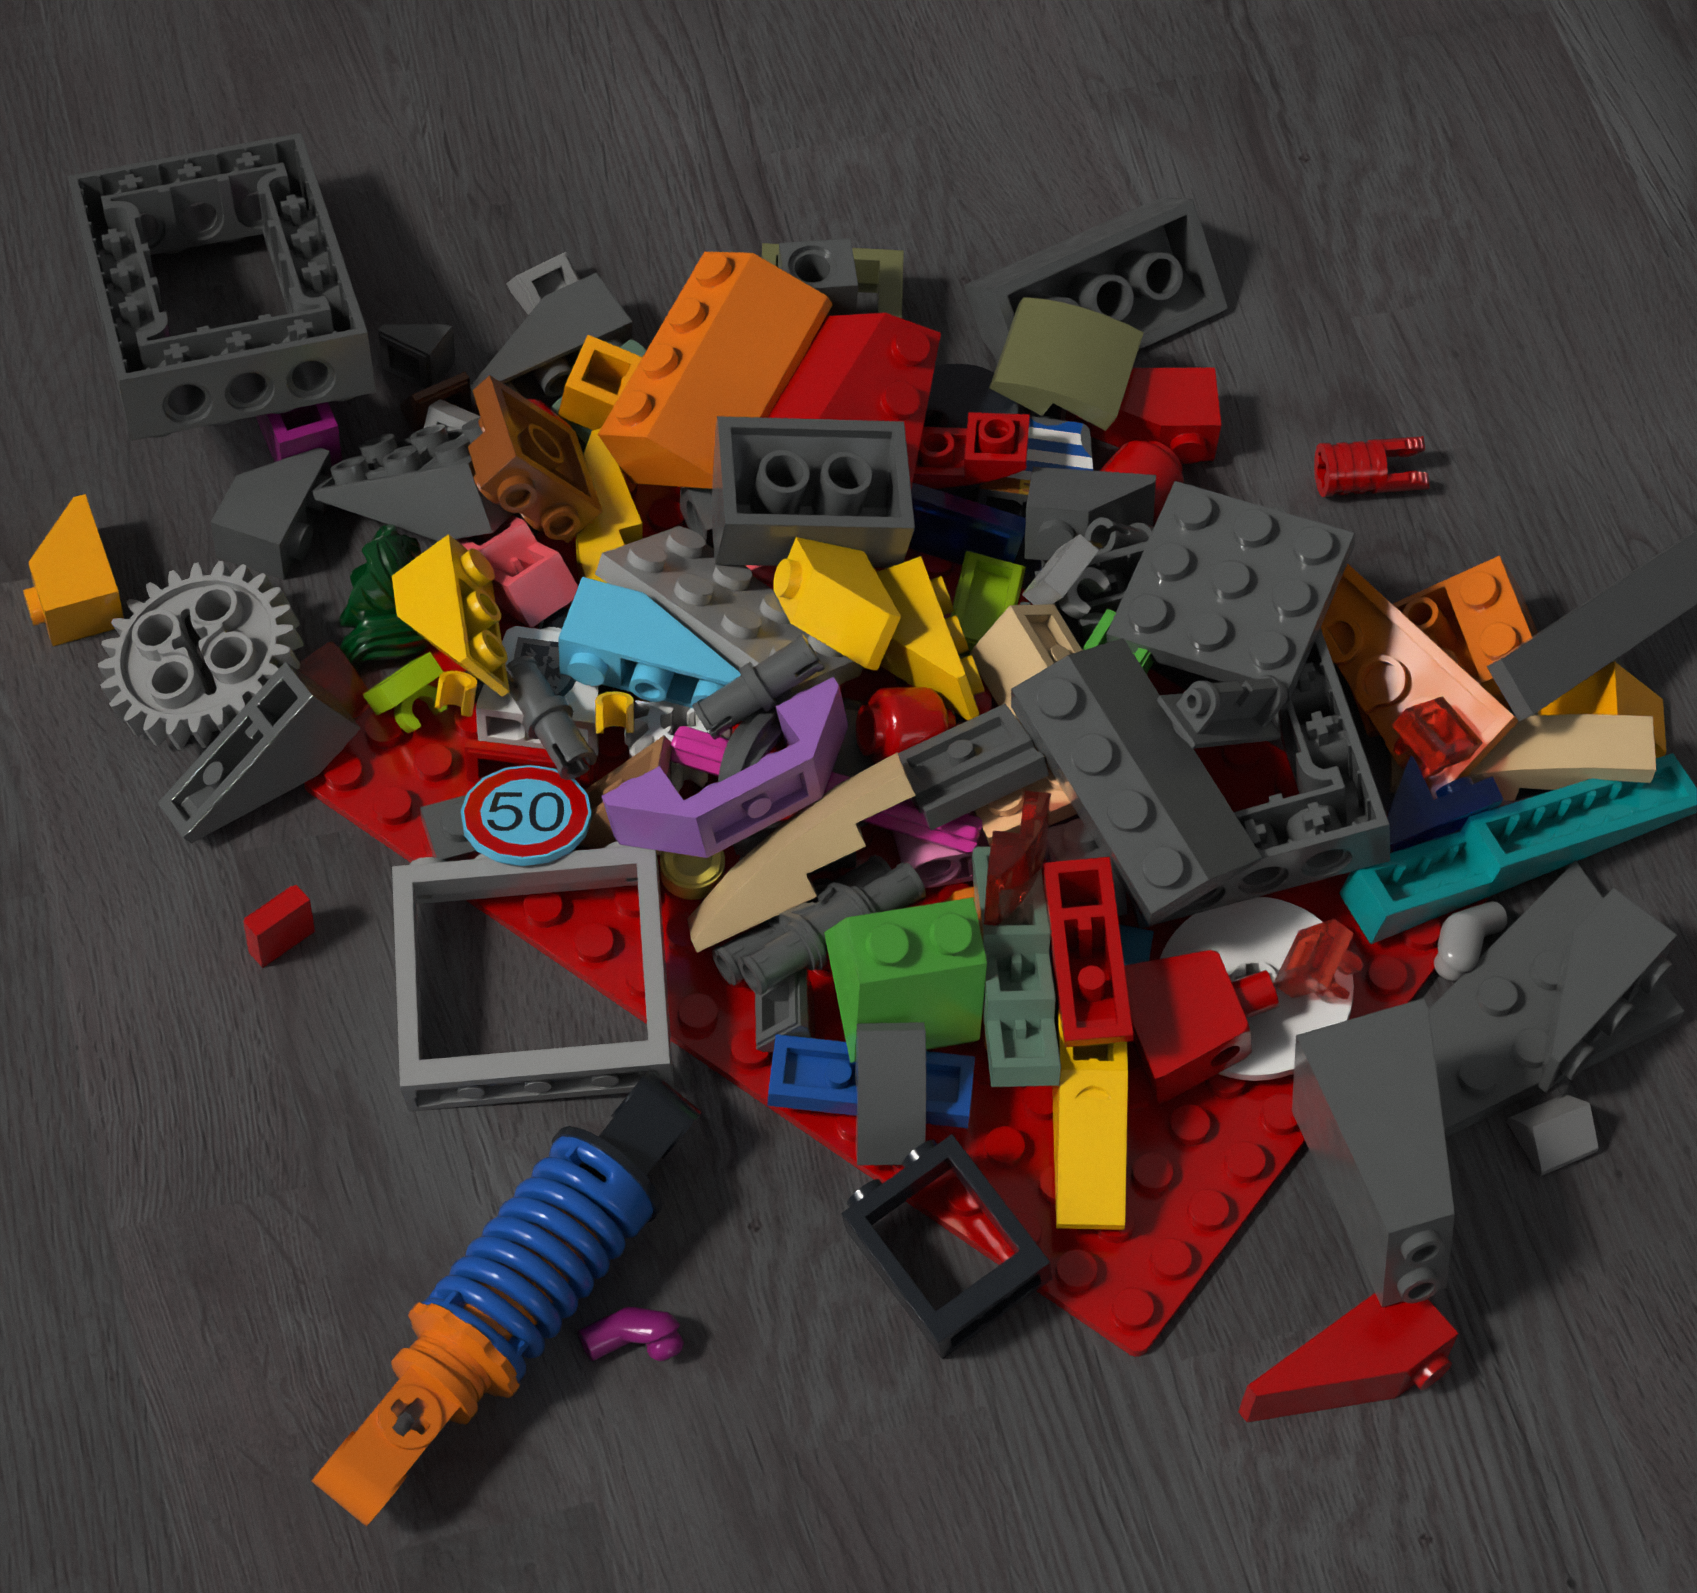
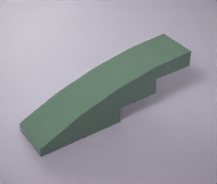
(1018, 988)

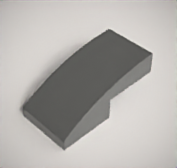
(890, 1091)

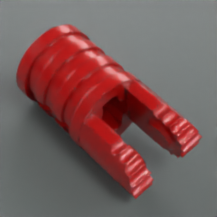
(1363, 467)

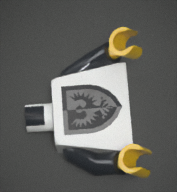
(500, 717)

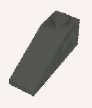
(264, 752)

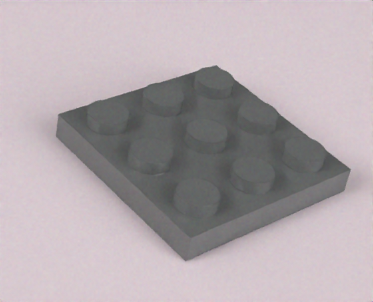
(1231, 588)

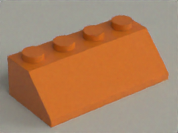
(717, 354)

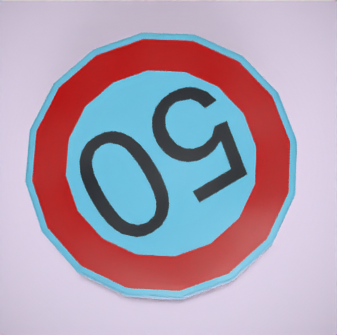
(526, 815)

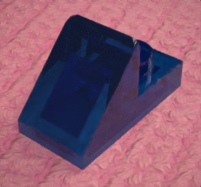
(1419, 818)

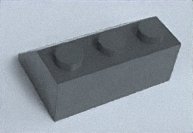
(811, 482)

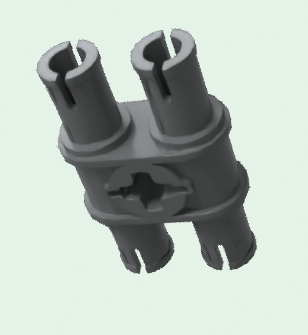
(797, 936)

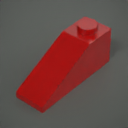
(1170, 408)
(1087, 952)
(1355, 1361)

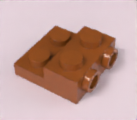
(531, 463)

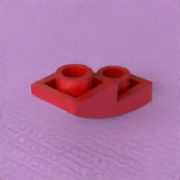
(984, 451)

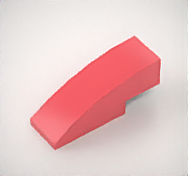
(529, 576)

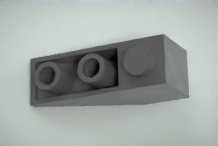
(549, 340)
(1602, 970)

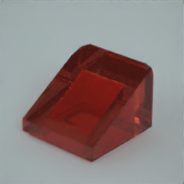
(336, 674)

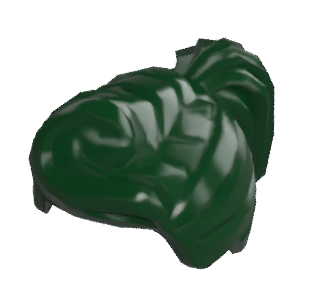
(372, 603)

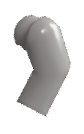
(1463, 938)

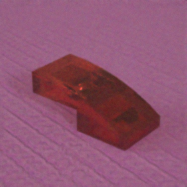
(1017, 859)

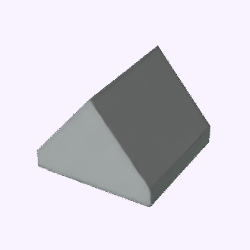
(1555, 1132)

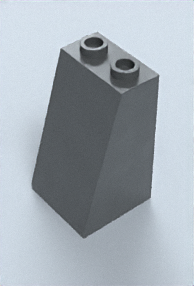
(1379, 1141)

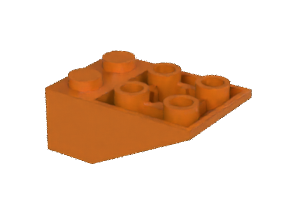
(1472, 620)

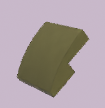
(1067, 359)

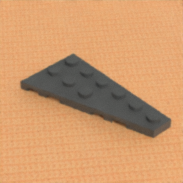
(1498, 1016)

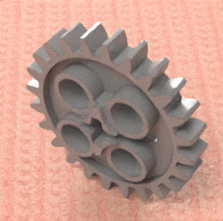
(156, 666)

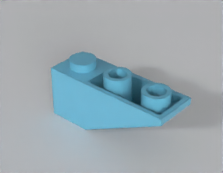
(637, 647)

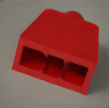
(1192, 1018)

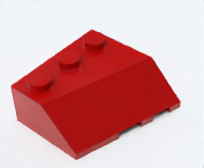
(865, 371)

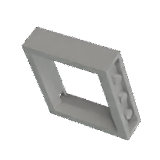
(541, 1072)

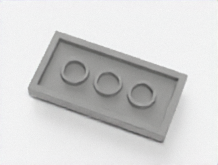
(716, 602)

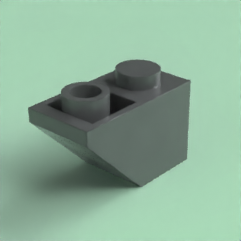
(272, 513)

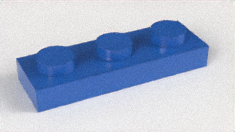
(820, 1078)

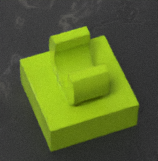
(404, 688)

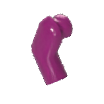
(633, 1325)

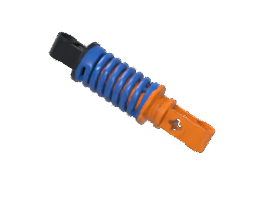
(513, 1289)

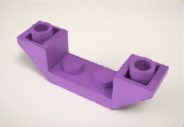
(654, 816)

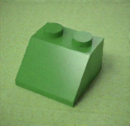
(911, 968)

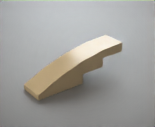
(1565, 750)
(779, 868)

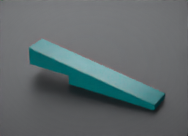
(1513, 847)

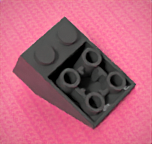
(416, 484)

